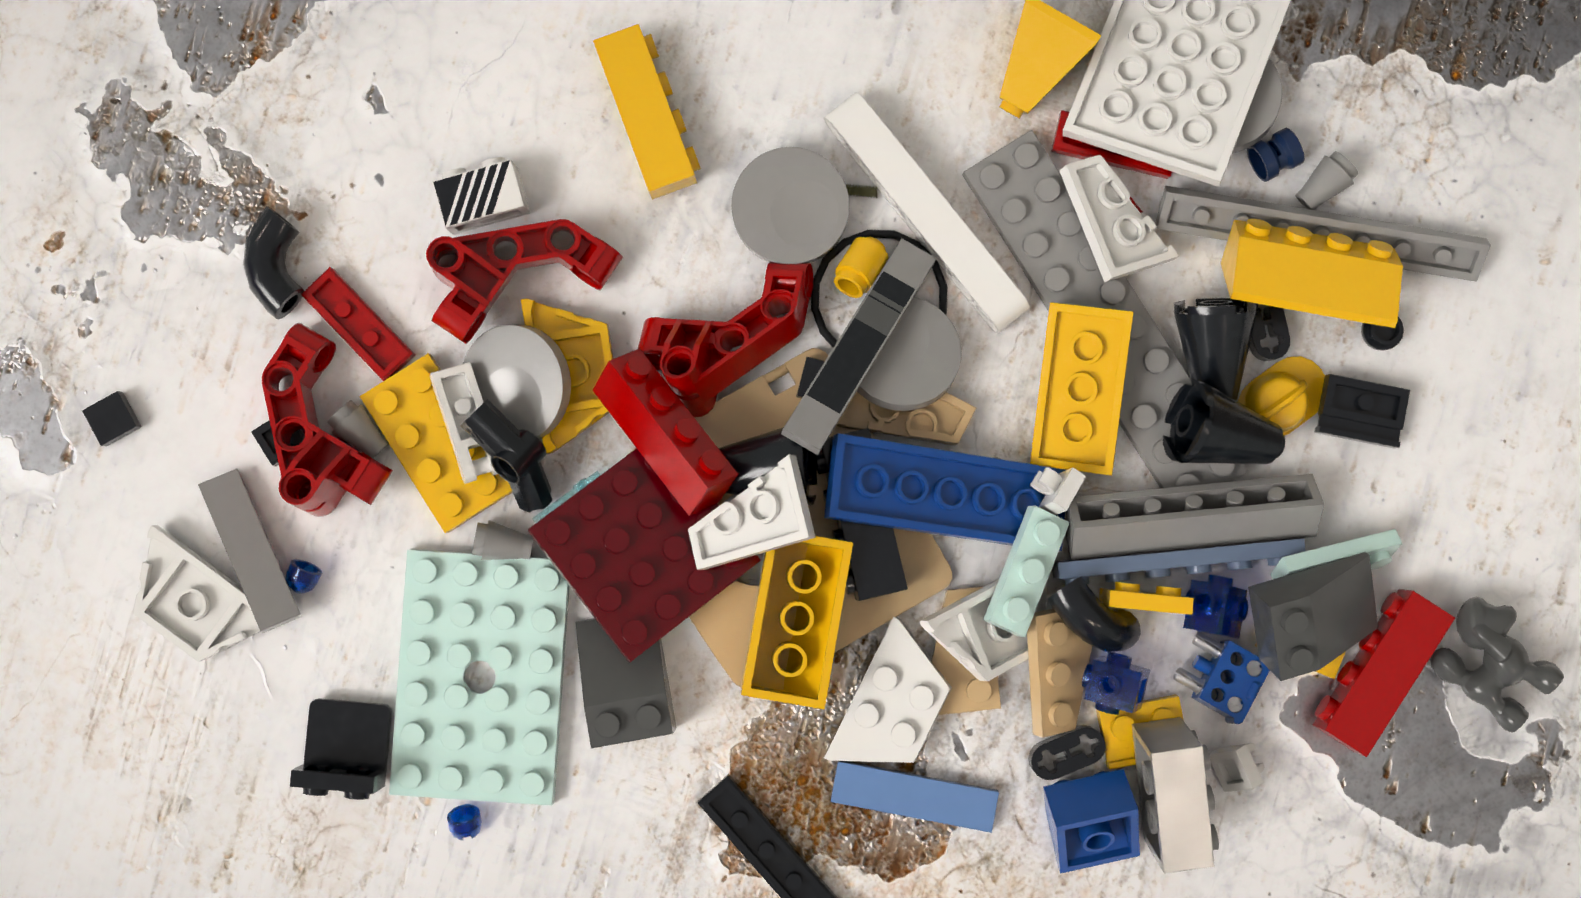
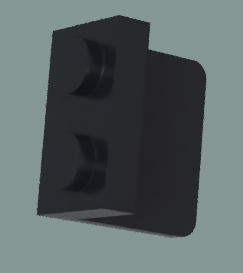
(345, 749)

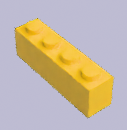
(646, 112)

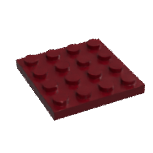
(631, 555)

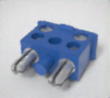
(1241, 682)

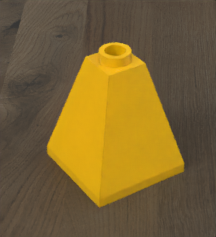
(1042, 55)

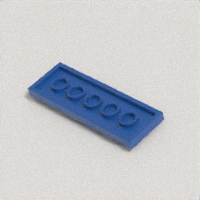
(929, 489)

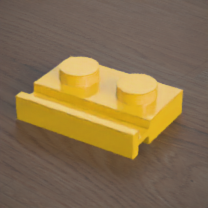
(1129, 597)
(1118, 728)

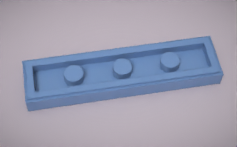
(914, 796)

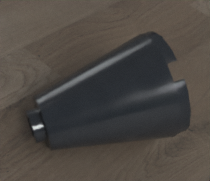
(1216, 340)
(1218, 429)
(761, 454)

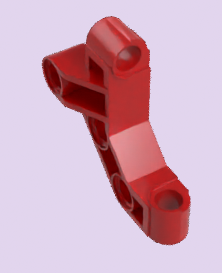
(481, 276)
(698, 352)
(321, 466)

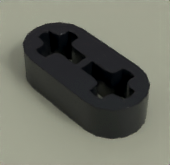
(1276, 326)
(1071, 761)

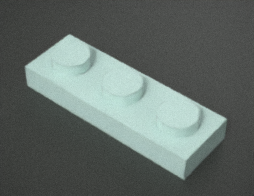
(1378, 546)
(1026, 571)

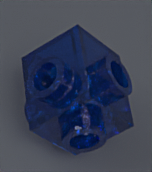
(1217, 607)
(1128, 679)

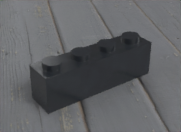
(875, 557)

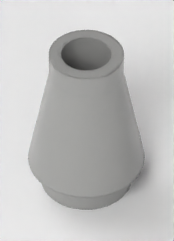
(1328, 179)
(357, 429)
(500, 542)

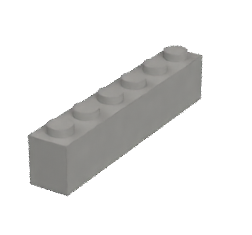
(1193, 516)

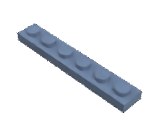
(1159, 563)

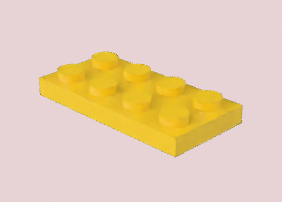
(1081, 388)
(416, 431)

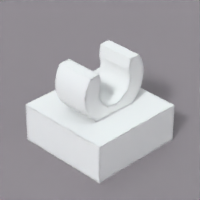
(1058, 488)
(1236, 767)

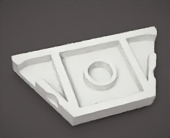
(190, 599)
(974, 642)
(893, 704)

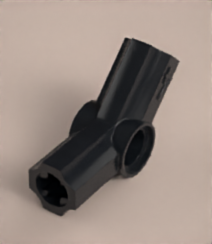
(513, 454)

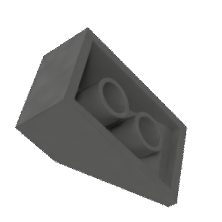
(1313, 615)
(622, 697)

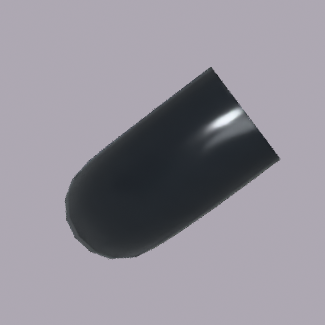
(266, 265)
(1093, 620)

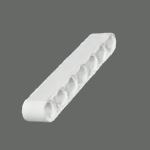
(927, 212)

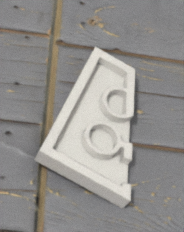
(1114, 227)
(758, 520)

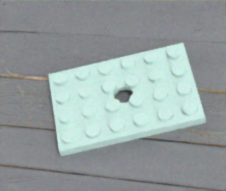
(467, 741)

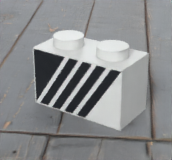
(480, 195)

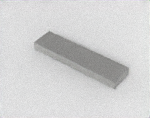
(249, 551)

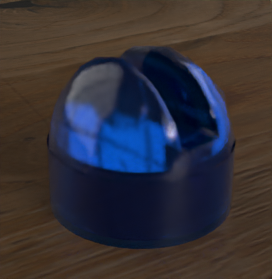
(302, 576)
(462, 814)

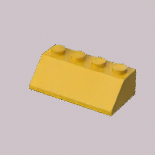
(1313, 272)
(797, 622)

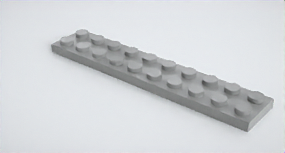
(1042, 230)

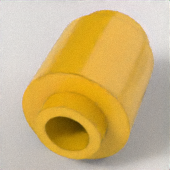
(860, 266)

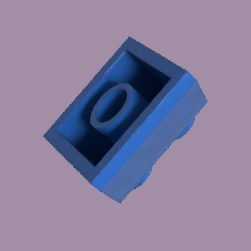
(1092, 820)

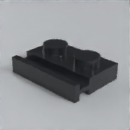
(1362, 411)

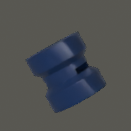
(1276, 154)

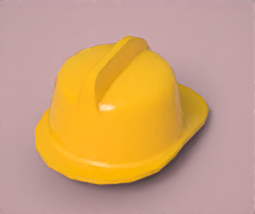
(1286, 392)

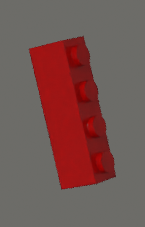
(664, 431)
(1382, 671)

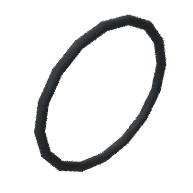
(848, 241)

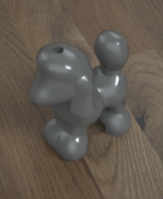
(1503, 664)

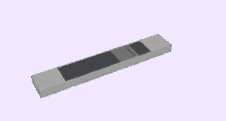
(858, 347)

